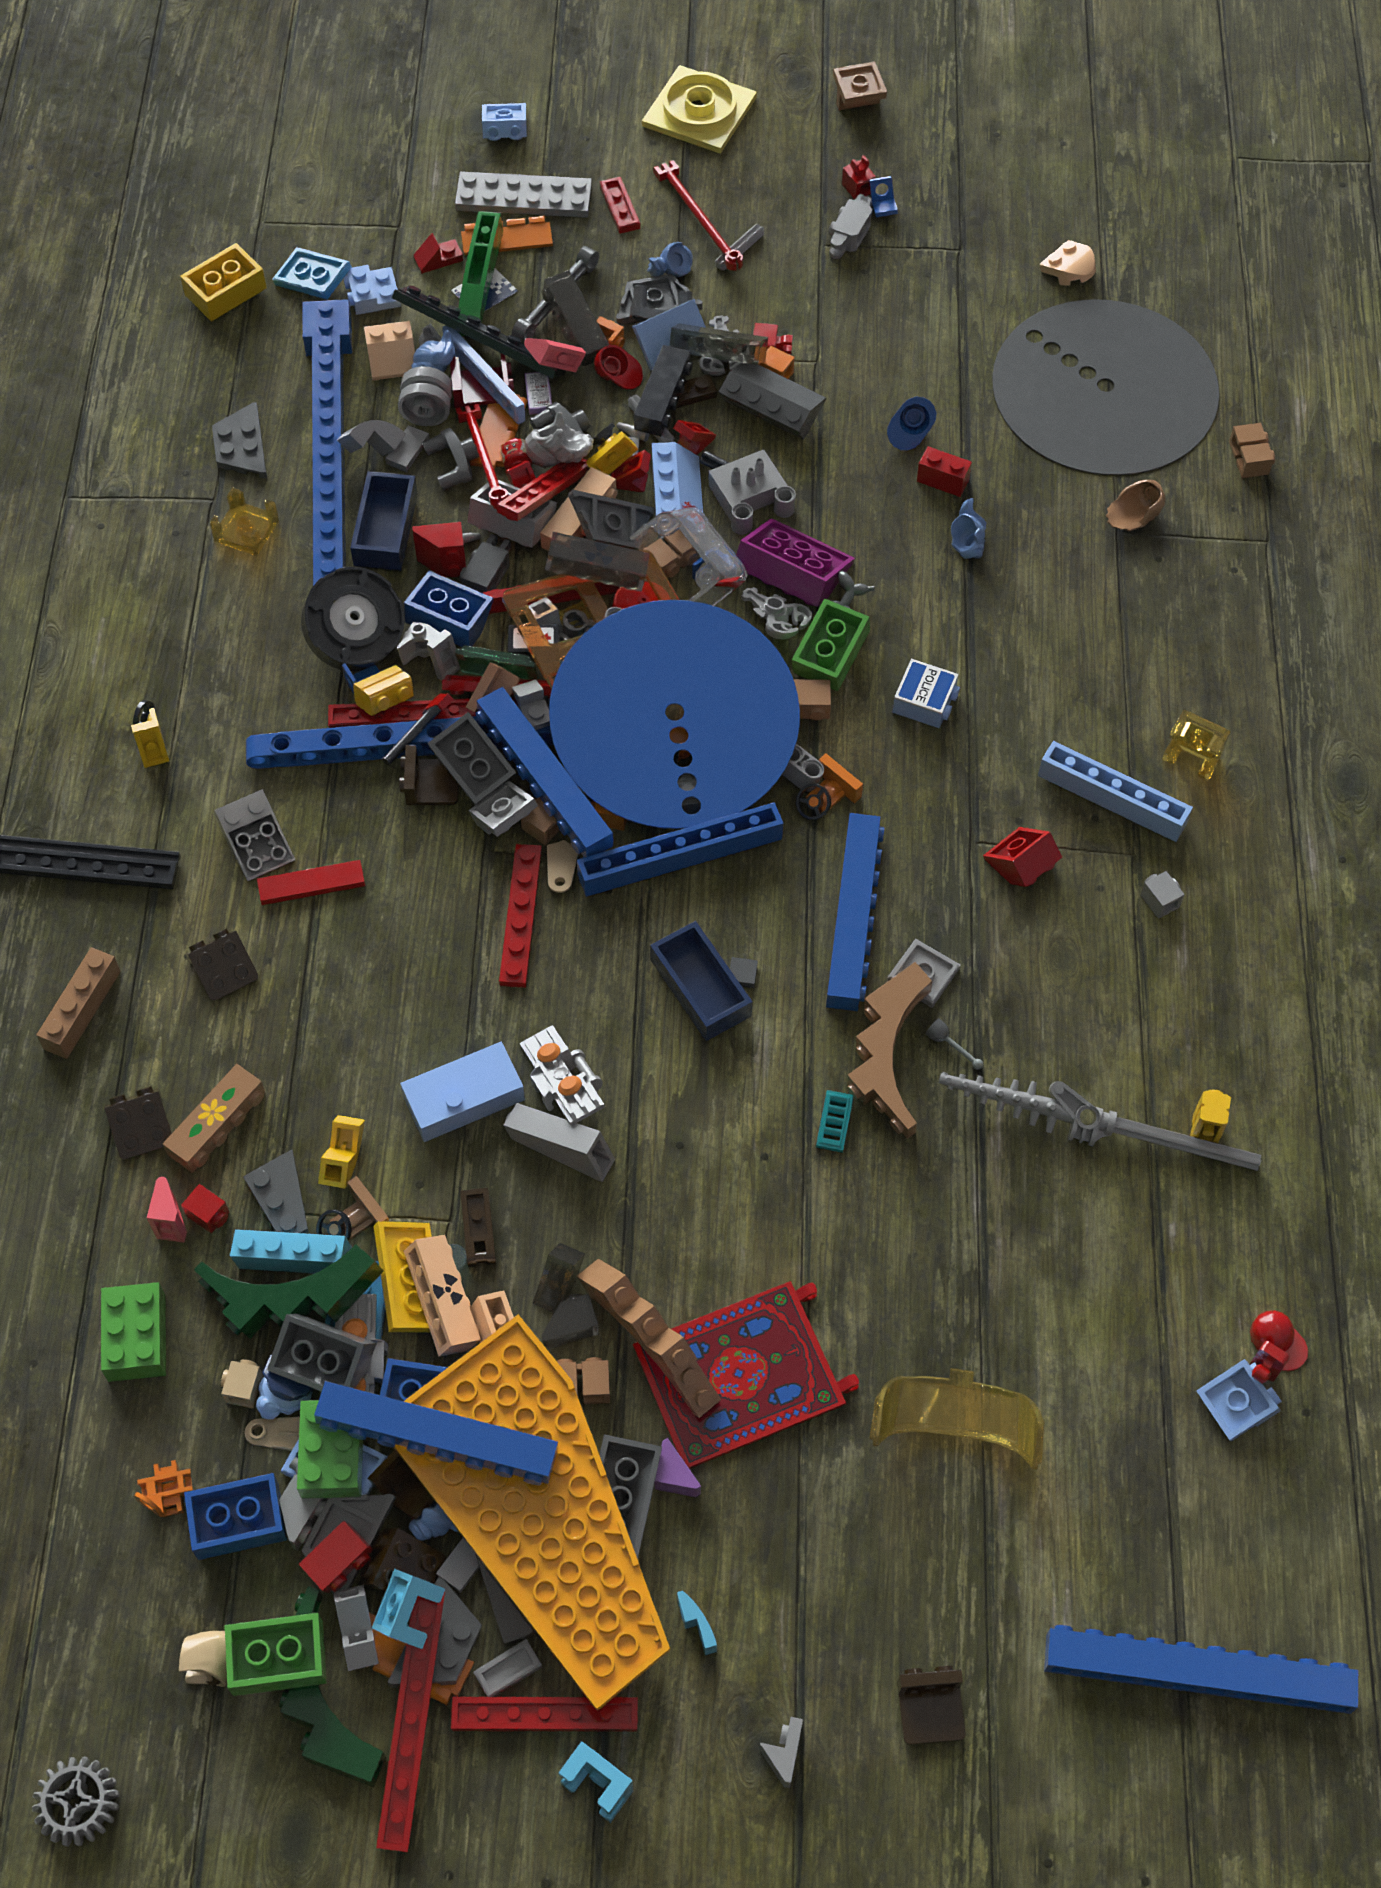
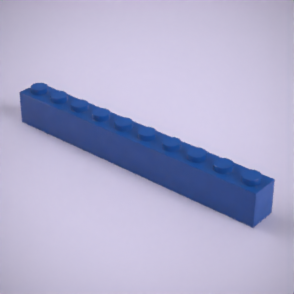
(1201, 1670)

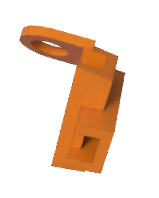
(168, 1494)

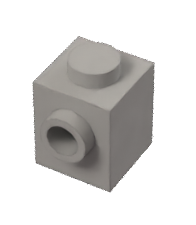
(1162, 894)

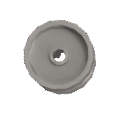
(425, 396)

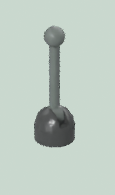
(939, 1032)

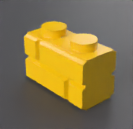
(383, 690)
(1211, 1116)

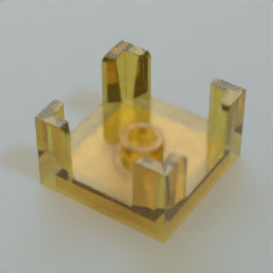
(245, 525)
(1198, 738)

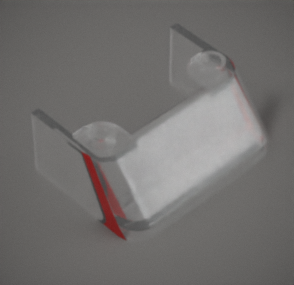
(722, 568)

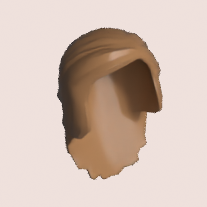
(1136, 505)

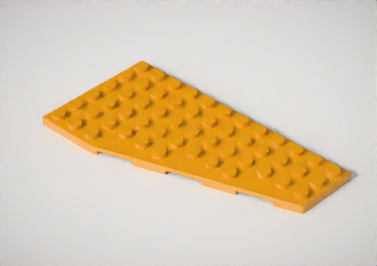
(552, 1544)

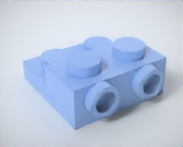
(504, 121)
(370, 289)
(1239, 1400)

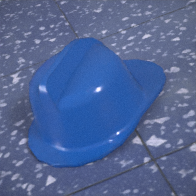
(911, 423)

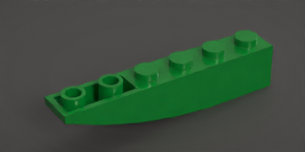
(480, 264)

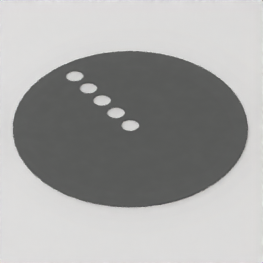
(1159, 399)

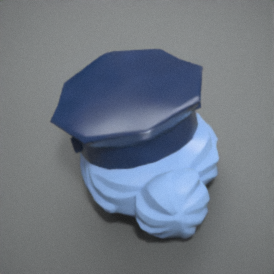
(280, 1394)

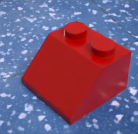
(440, 548)
(1024, 856)

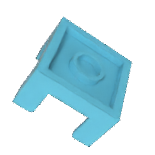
(398, 1605)
(585, 1761)

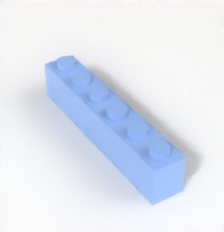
(1114, 791)

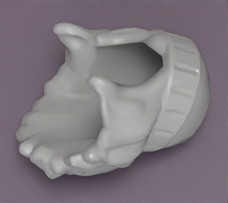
(557, 444)

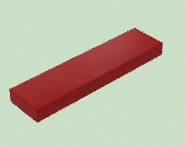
(310, 882)

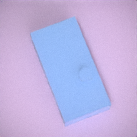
(462, 1091)

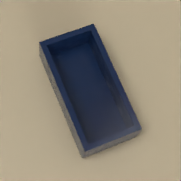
(384, 521)
(701, 980)

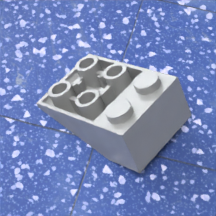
(254, 835)

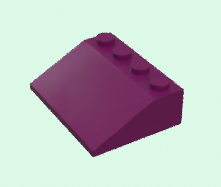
(793, 561)

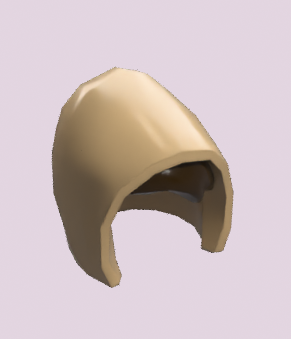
(204, 1658)

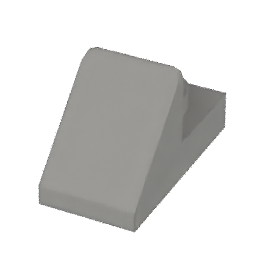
(532, 703)
(783, 1759)

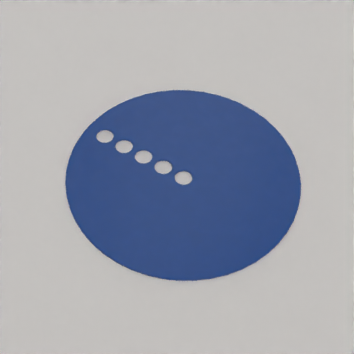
(662, 653)

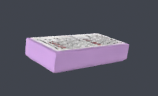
(537, 392)

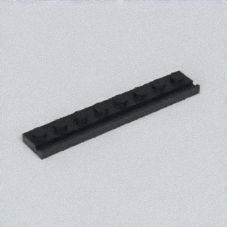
(471, 327)
(88, 862)

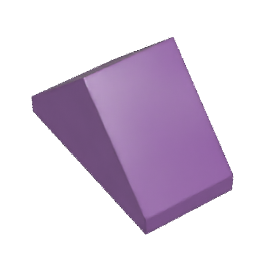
(674, 1474)

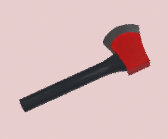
(438, 704)

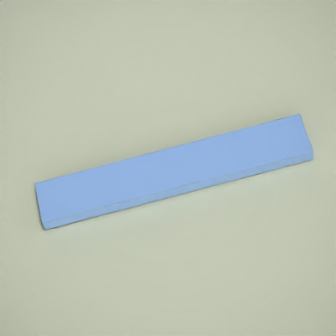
(487, 377)

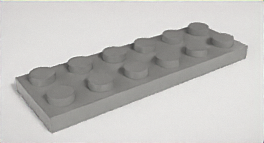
(523, 194)

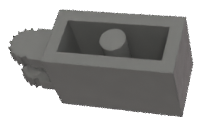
(487, 565)

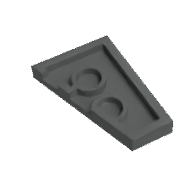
(279, 1194)

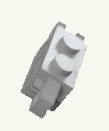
(850, 226)

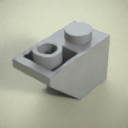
(299, 1514)

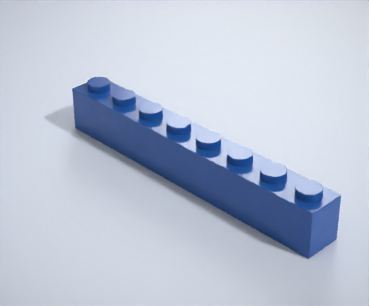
(544, 773)
(679, 849)
(853, 912)
(436, 1433)

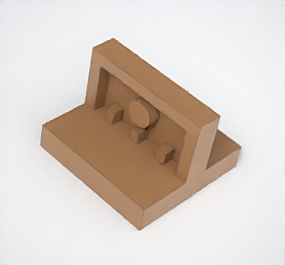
(858, 85)

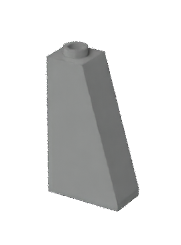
(566, 1143)

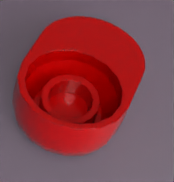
(619, 366)
(1279, 1330)

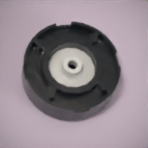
(359, 596)

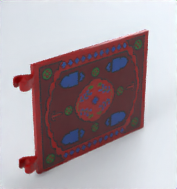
(761, 1366)

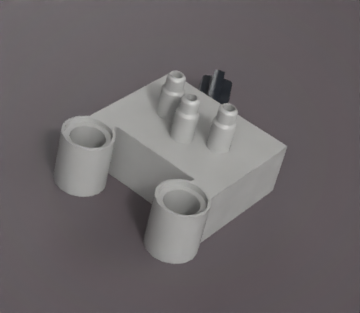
(747, 487)

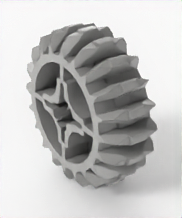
(73, 1815)

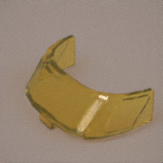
(959, 1409)

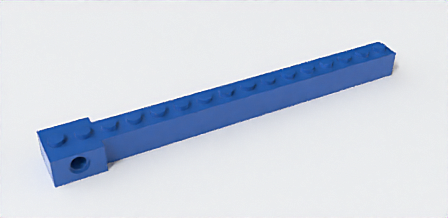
(326, 339)

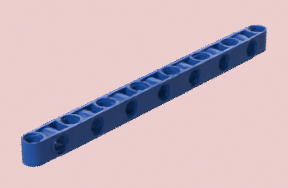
(351, 743)

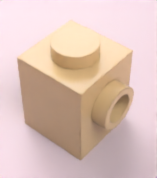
(241, 1383)

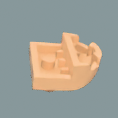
(1070, 263)

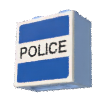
(926, 693)

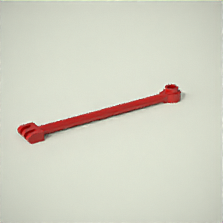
(670, 174)
(497, 493)

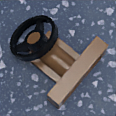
(356, 1217)

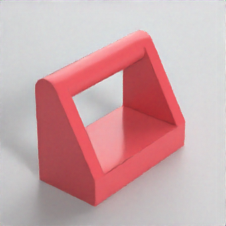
(555, 354)
(165, 1214)

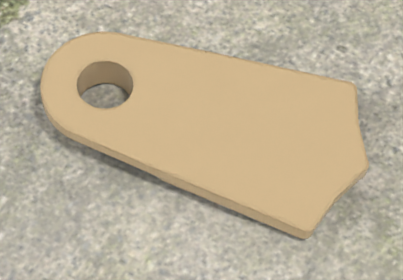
(561, 865)
(277, 1432)

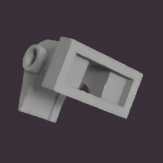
(426, 641)

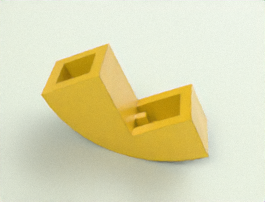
(341, 1157)

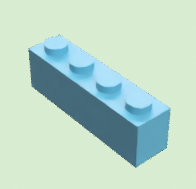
(286, 1251)

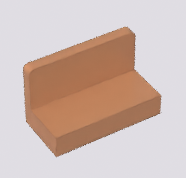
(493, 679)

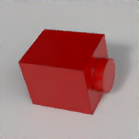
(205, 1209)

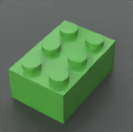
(831, 644)
(133, 1332)
(327, 1460)
(275, 1654)

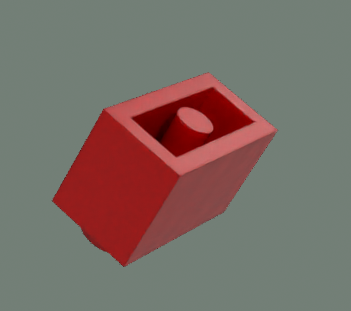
(944, 471)
(336, 1558)

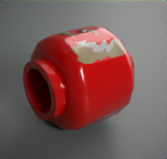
(514, 453)

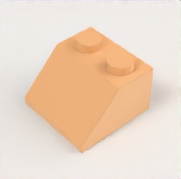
(389, 349)

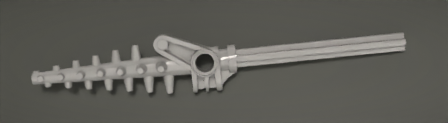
(1068, 1106)

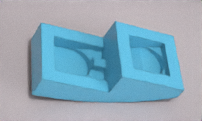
(692, 1617)

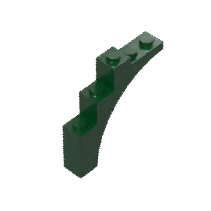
(327, 1292)
(329, 1742)

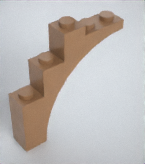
(875, 1078)
(645, 1324)

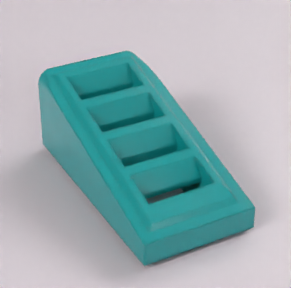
(839, 1104)

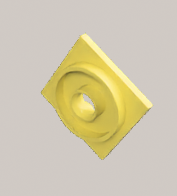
(700, 125)

